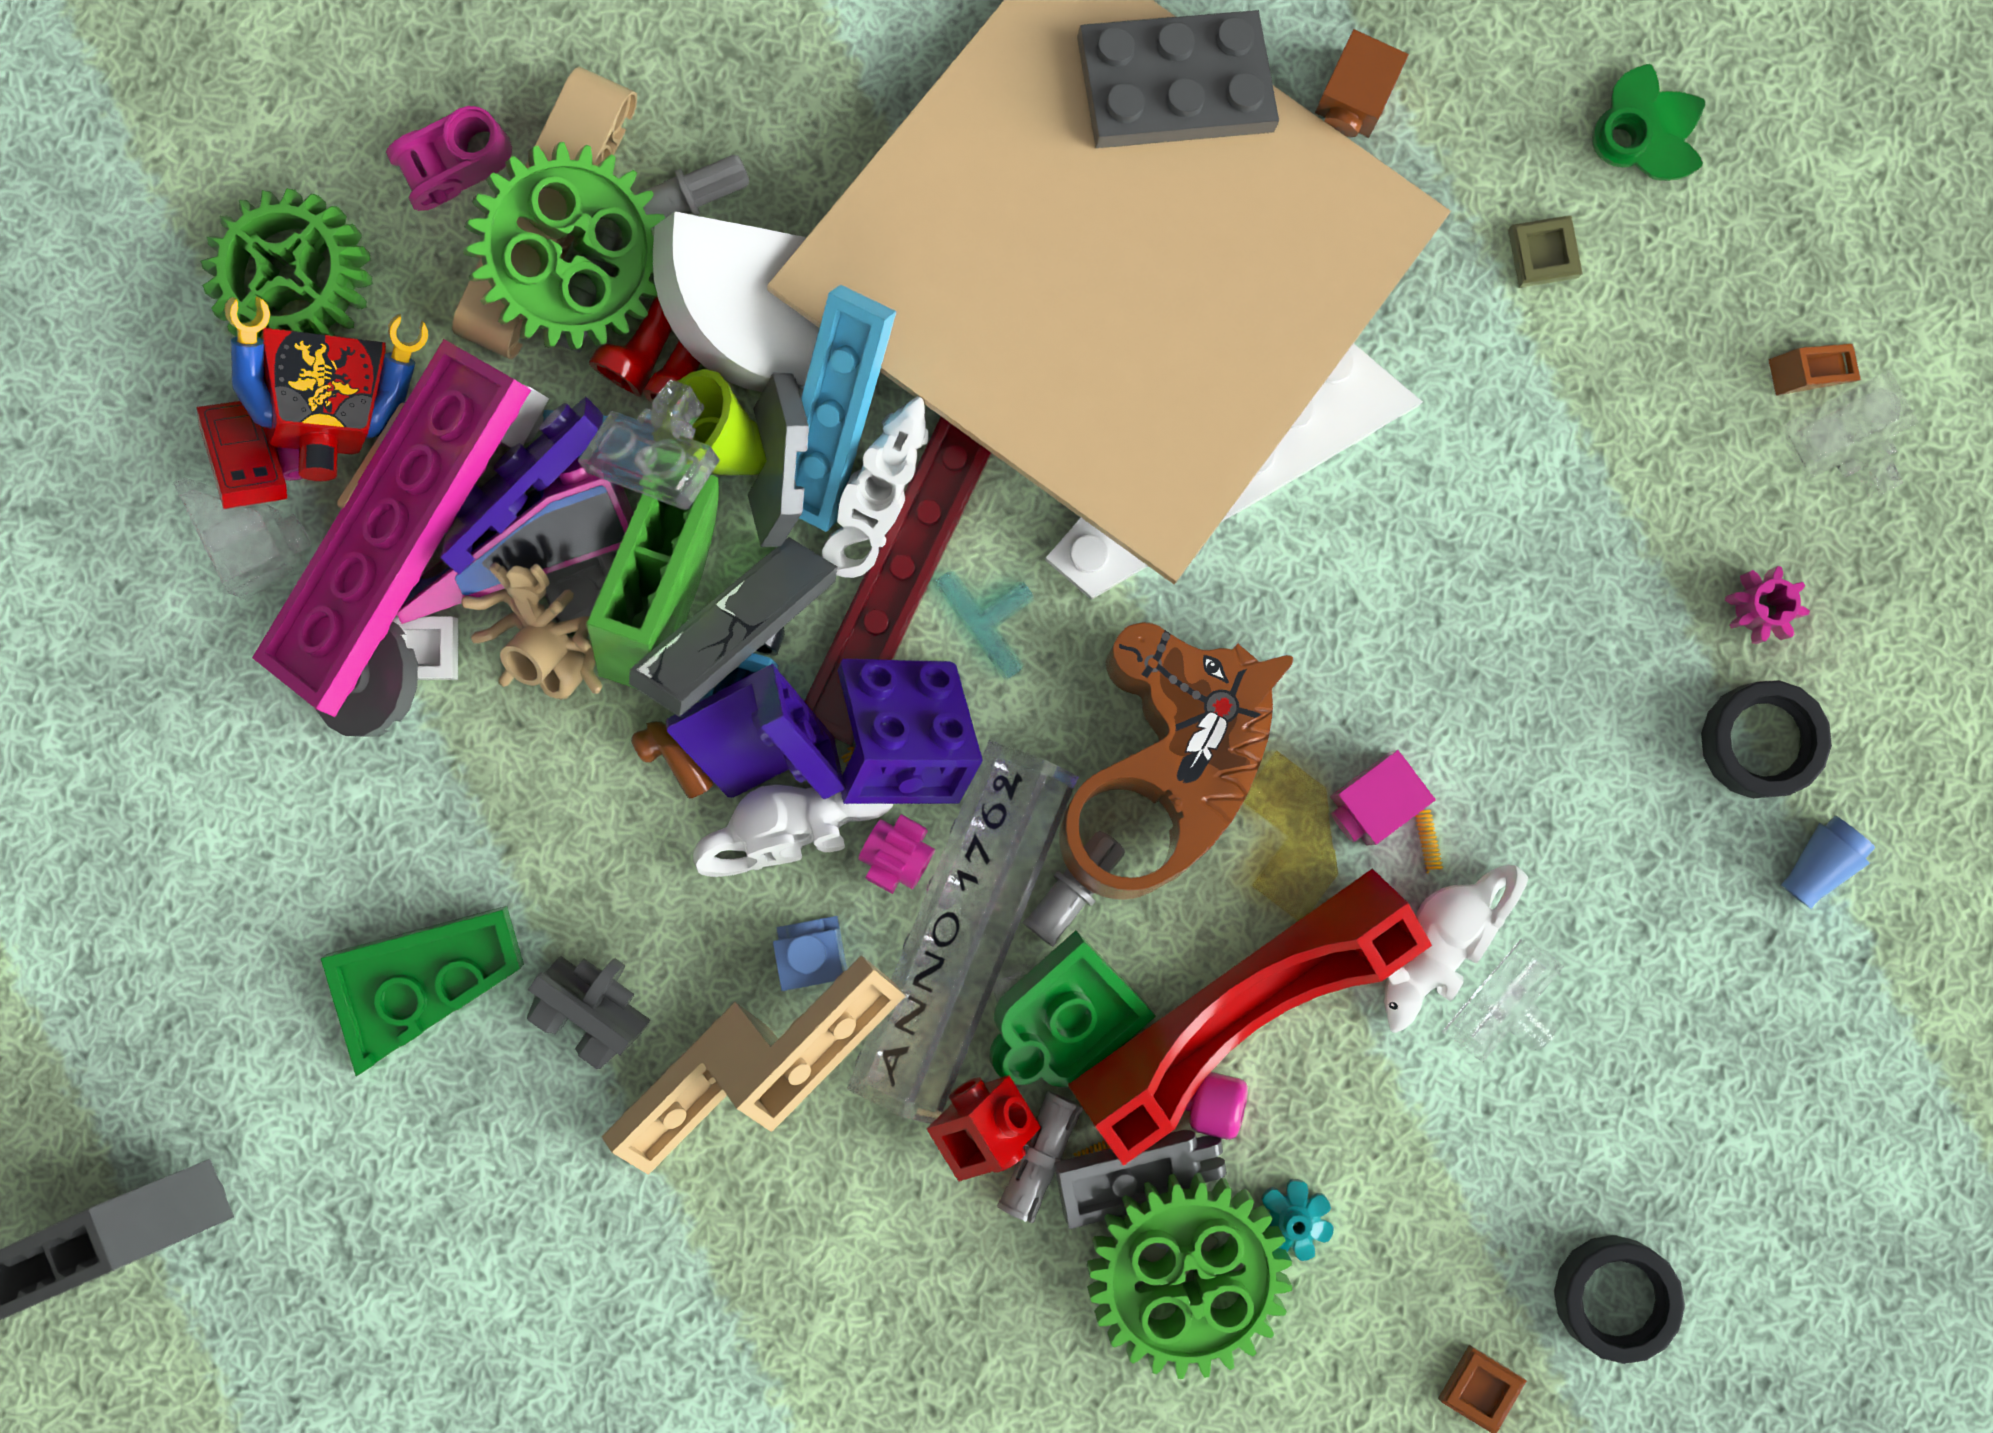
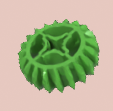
(300, 251)

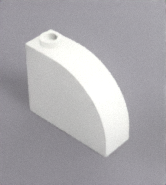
(718, 302)

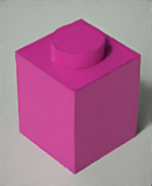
(1380, 800)

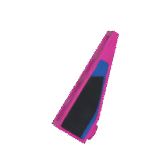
(554, 528)

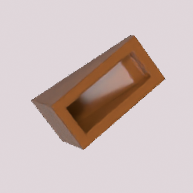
(1813, 368)

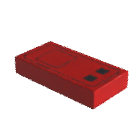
(240, 456)

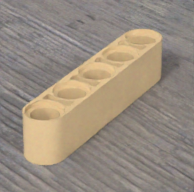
(585, 114)

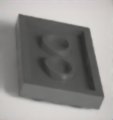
(1177, 78)

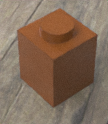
(1360, 85)

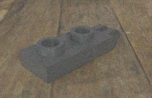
(1098, 1180)

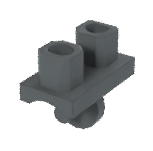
(590, 1001)

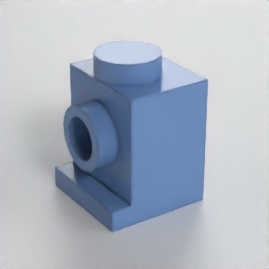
(809, 953)

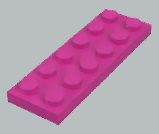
(390, 527)

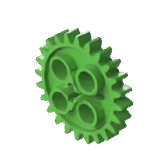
(545, 299)
(1196, 1328)

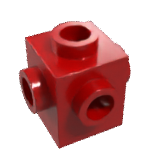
(983, 1127)

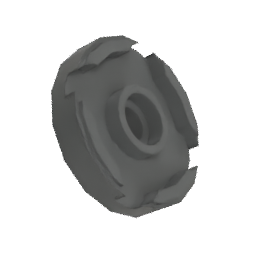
(381, 691)

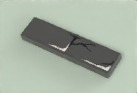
(732, 626)

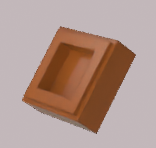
(1482, 1389)

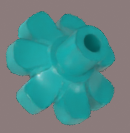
(1299, 1208)

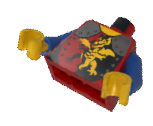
(318, 388)

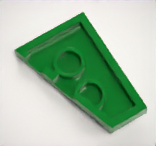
(412, 980)

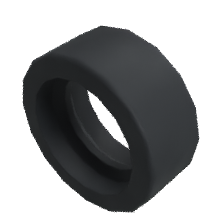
(1814, 738)
(1667, 1309)

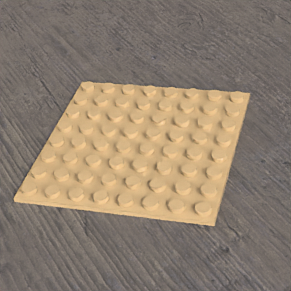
(1119, 311)

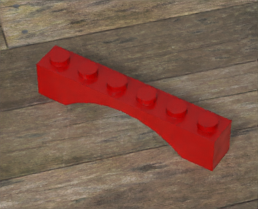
(1341, 944)

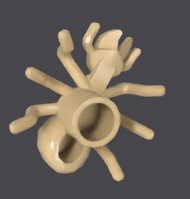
(541, 649)

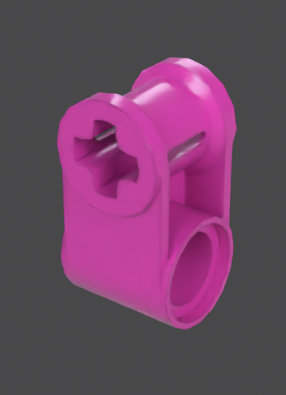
(444, 155)

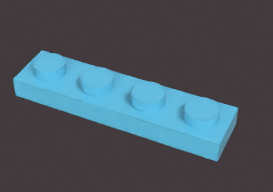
(839, 397)

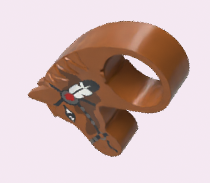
(1212, 736)

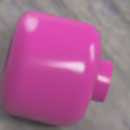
(1218, 1106)

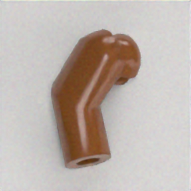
(656, 742)

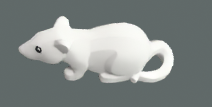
(877, 489)
(775, 825)
(1459, 927)

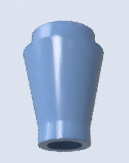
(1828, 861)

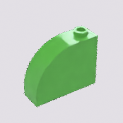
(651, 580)

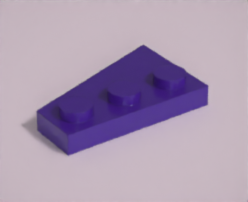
(496, 503)

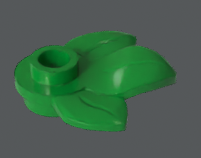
(1656, 127)

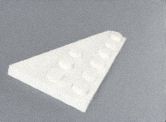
(1345, 410)

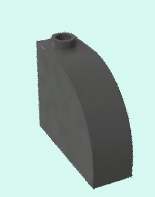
(110, 1236)

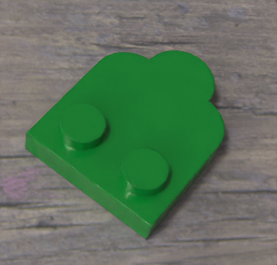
(1065, 1017)

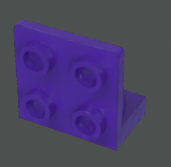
(907, 732)
(756, 734)

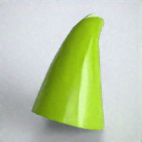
(725, 425)

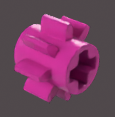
(1755, 615)
(896, 854)

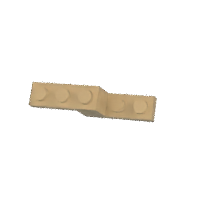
(753, 1067)

